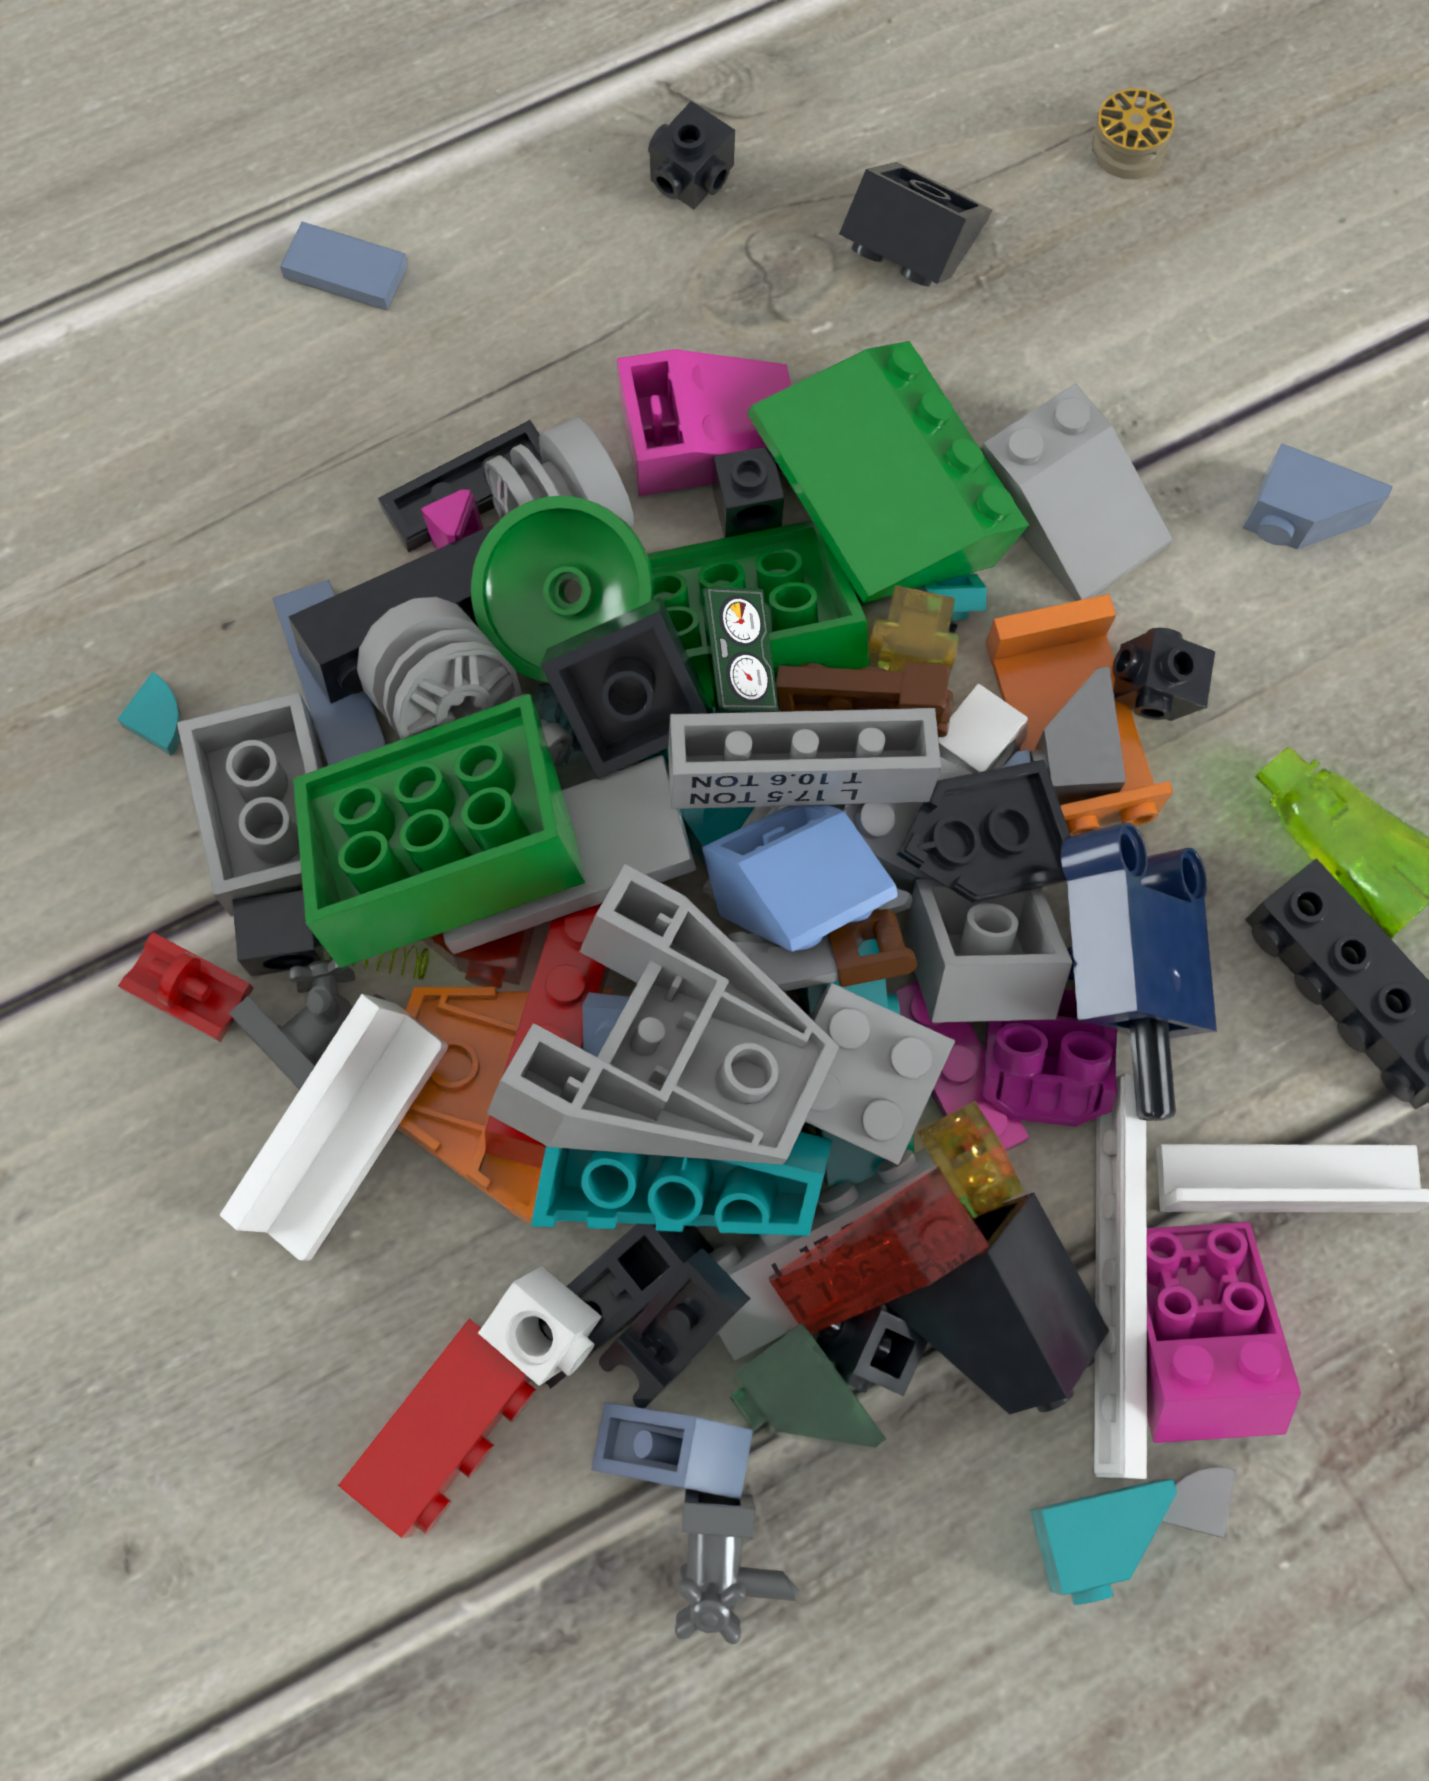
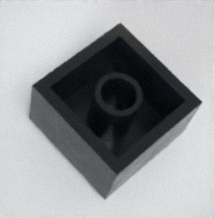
(624, 685)

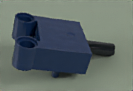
(1140, 950)

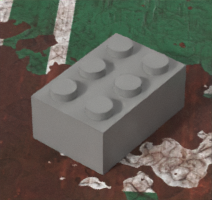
(244, 793)

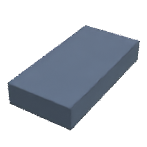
(344, 265)

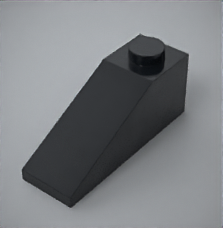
(629, 1278)

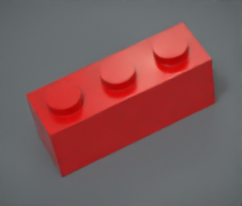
(438, 1434)

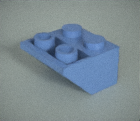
(797, 875)

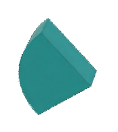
(154, 715)

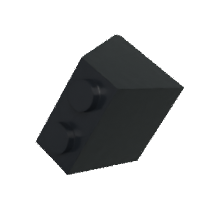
(1012, 1312)

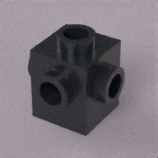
(691, 155)
(1163, 675)
(873, 1349)

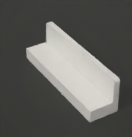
(336, 1126)
(1289, 1178)

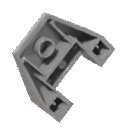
(699, 1058)

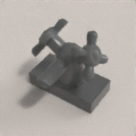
(305, 1037)
(713, 1570)

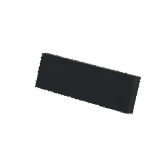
(463, 472)

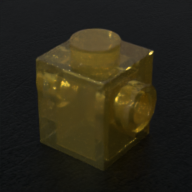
(915, 630)
(972, 1159)

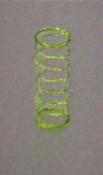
(418, 960)

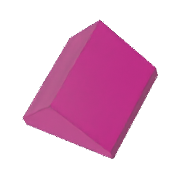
(452, 518)

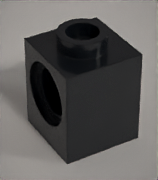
(747, 491)
(274, 933)

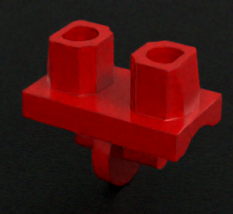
(185, 987)

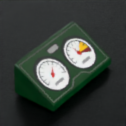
(739, 650)

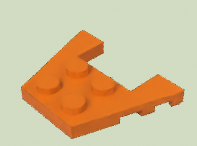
(454, 1103)

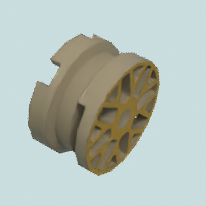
(1132, 138)

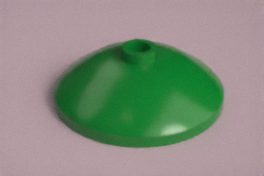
(531, 559)

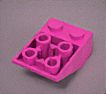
(687, 410)
(1213, 1337)

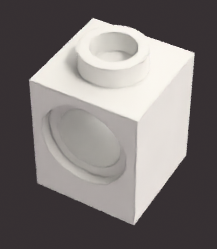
(983, 732)
(517, 1334)

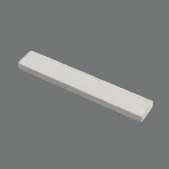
(1121, 1289)

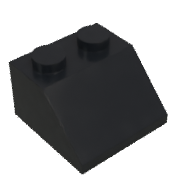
(912, 223)

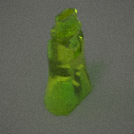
(1354, 838)

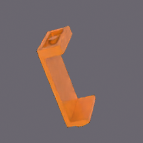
(1040, 665)

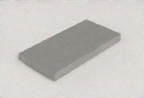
(615, 824)

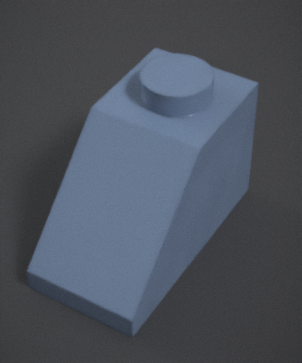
(1311, 500)
(672, 1450)

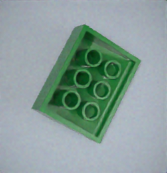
(889, 472)
(805, 591)
(433, 833)

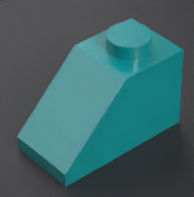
(1099, 1537)

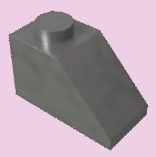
(1084, 743)

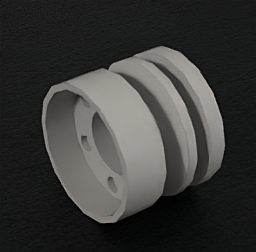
(572, 466)
(431, 666)

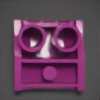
(1051, 1067)

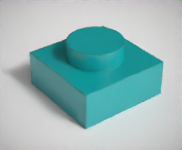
(968, 594)

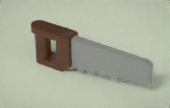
(838, 956)

